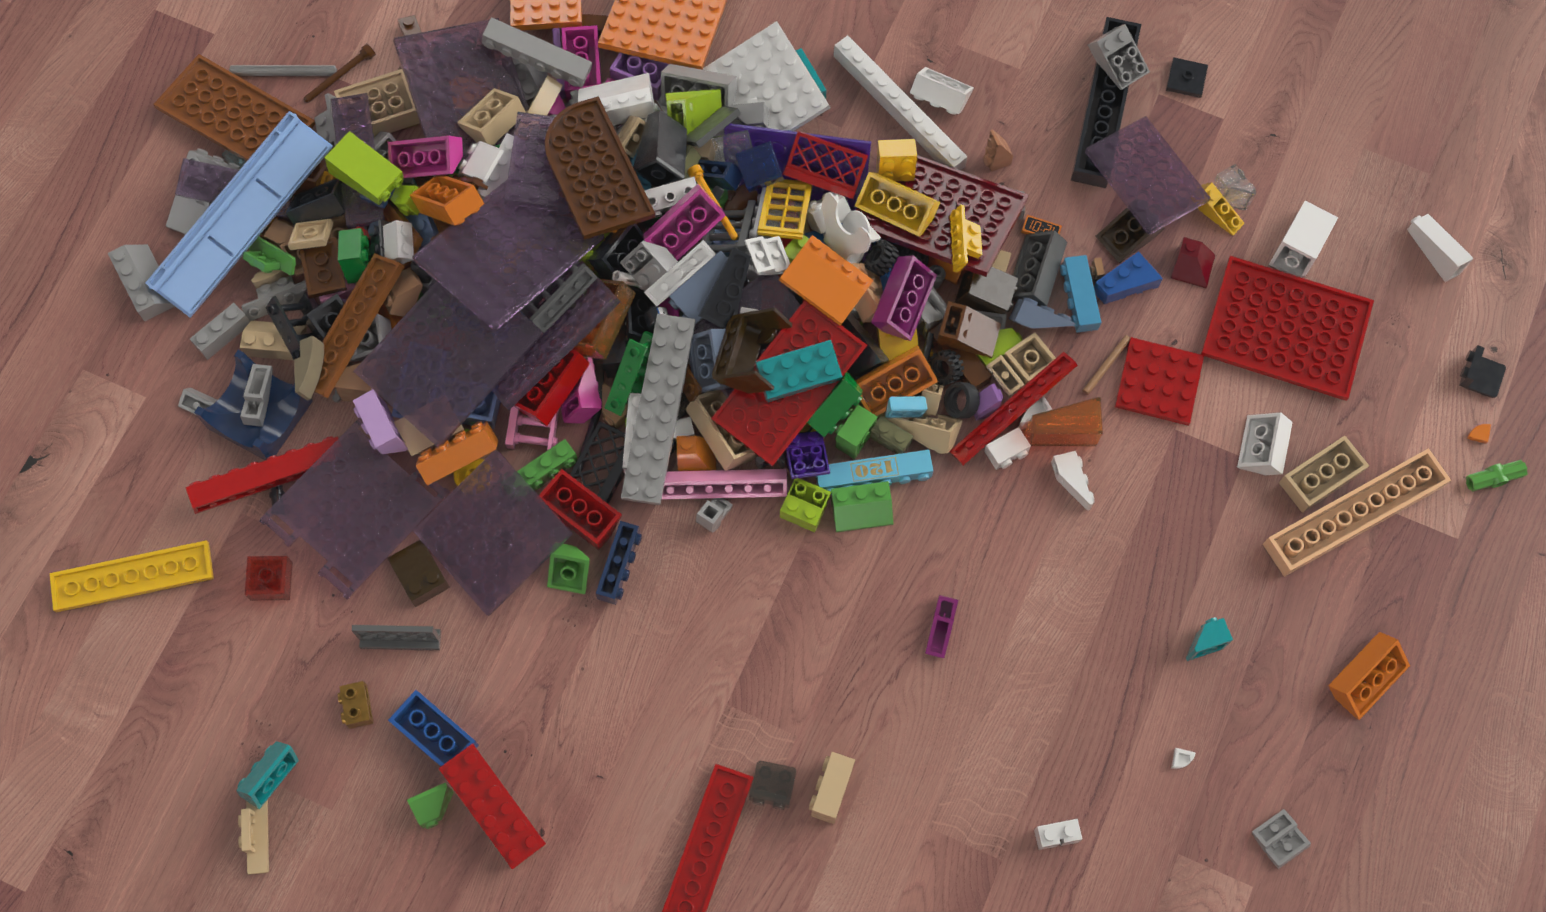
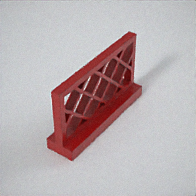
(820, 180)

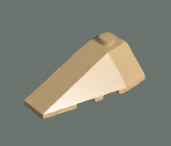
(931, 432)

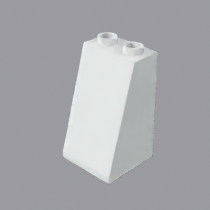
(1303, 240)

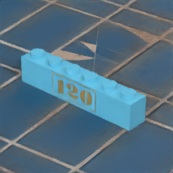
(890, 468)

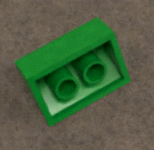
(836, 405)

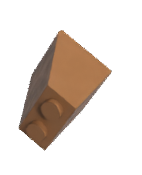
(351, 385)

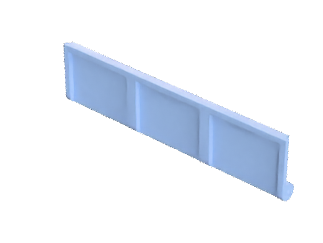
(239, 214)

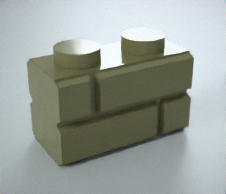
(891, 436)

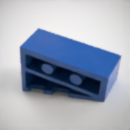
(1127, 279)

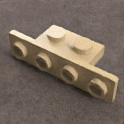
(255, 838)

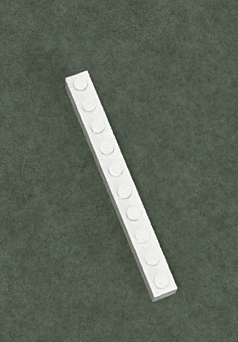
(898, 104)

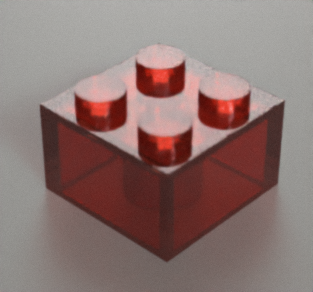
(268, 578)

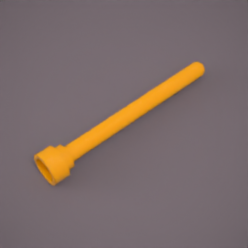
(697, 172)

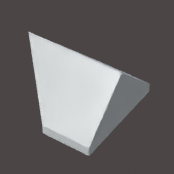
(1038, 407)

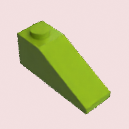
(403, 201)

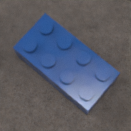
(430, 729)

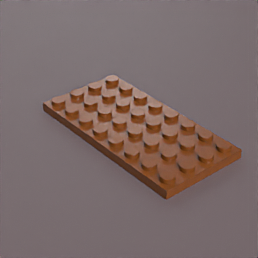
(224, 107)

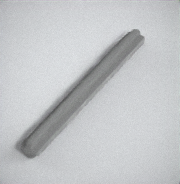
(283, 70)

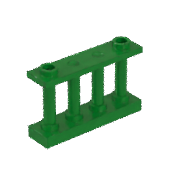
(630, 374)

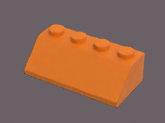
(1369, 674)

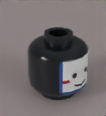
(651, 315)

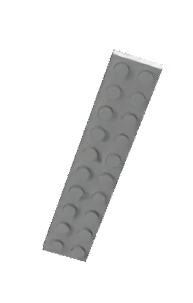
(658, 409)

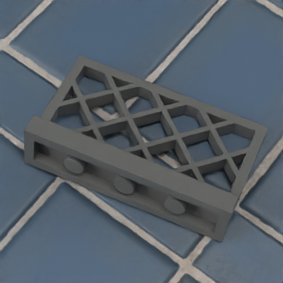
(397, 637)

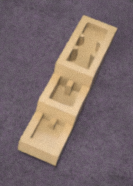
(545, 97)

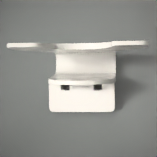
(851, 237)

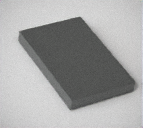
(712, 126)

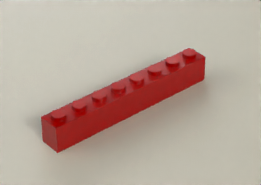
(255, 477)

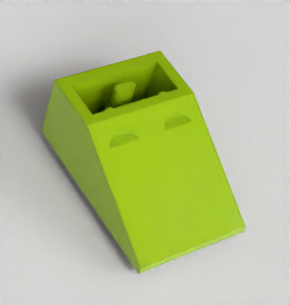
(693, 107)

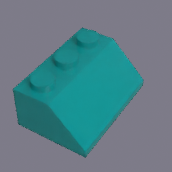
(267, 774)

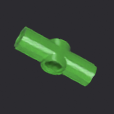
(1496, 475)

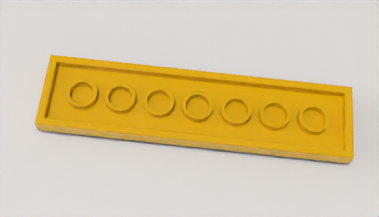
(131, 576)

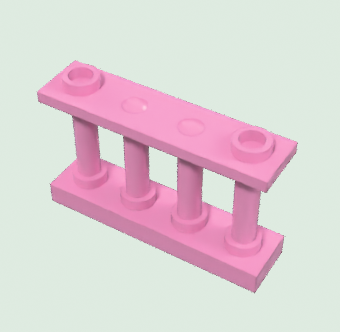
(517, 419)

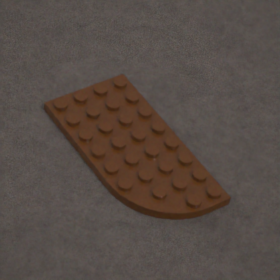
(594, 170)

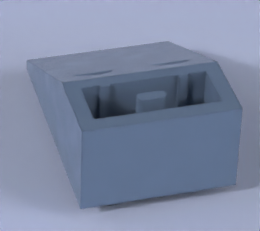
(1032, 316)

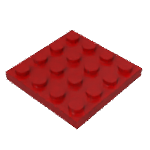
(1159, 381)

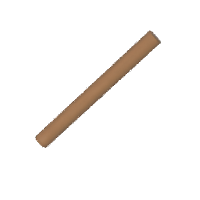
(1106, 365)

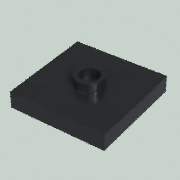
(1187, 77)

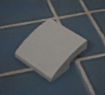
(1281, 838)

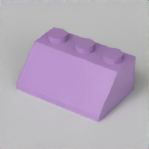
(378, 423)

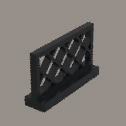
(616, 473)

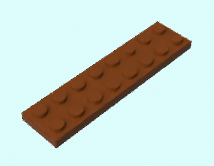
(356, 319)

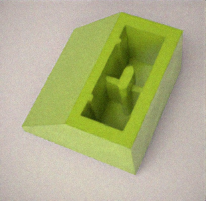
(805, 504)

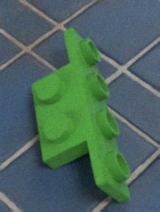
(269, 257)

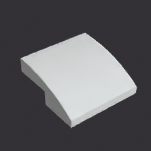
(767, 255)

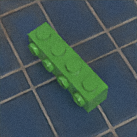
(548, 465)

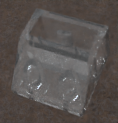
(1235, 187)

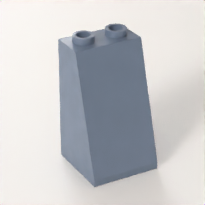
(693, 293)

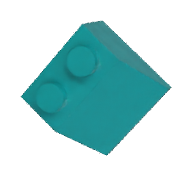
(1210, 638)

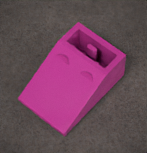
(583, 399)

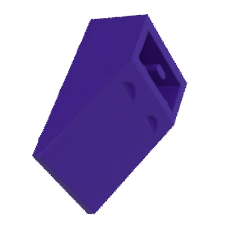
(807, 456)

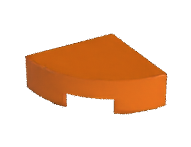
(1480, 433)

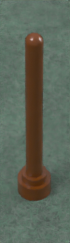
(365, 53)

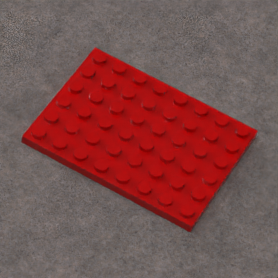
(1288, 328)

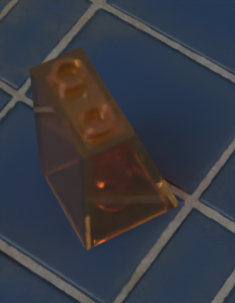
(1067, 426)

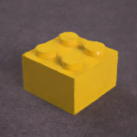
(897, 159)

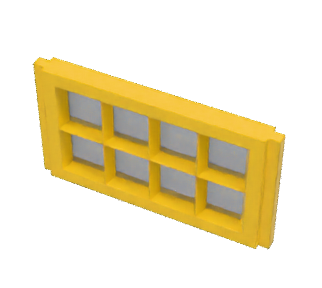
(785, 209)

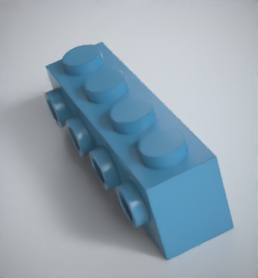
(1080, 293)

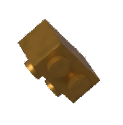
(355, 704)

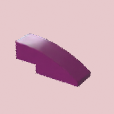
(941, 626)

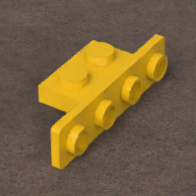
(965, 238)

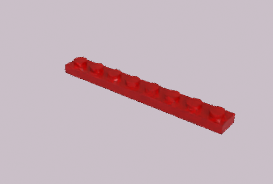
(1013, 408)

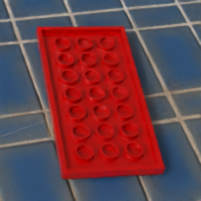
(773, 425)

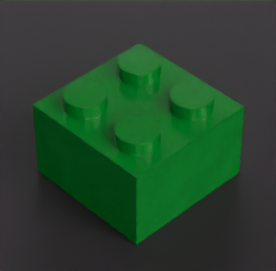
(353, 253)

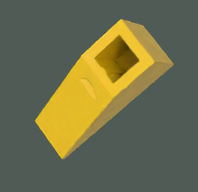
(1220, 210)

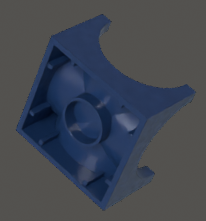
(282, 414)

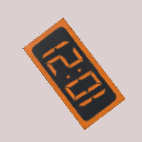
(1038, 225)

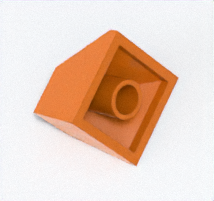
(694, 454)

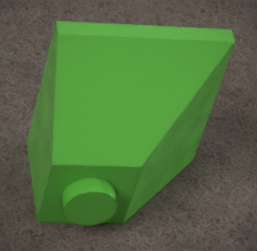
(568, 569)
(431, 805)

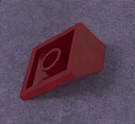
(1193, 263)

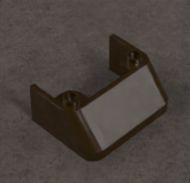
(741, 347)

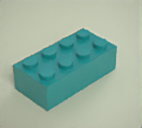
(800, 370)

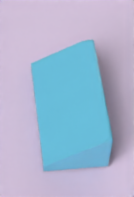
(906, 407)

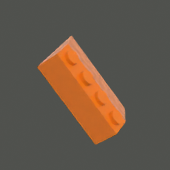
(826, 280)

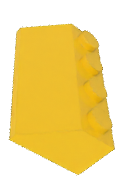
(896, 203)

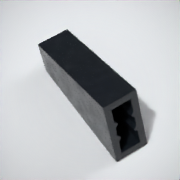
(871, 356)

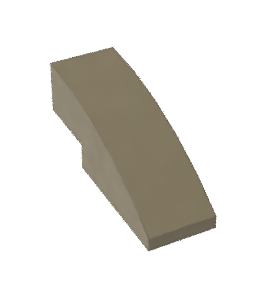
(308, 366)

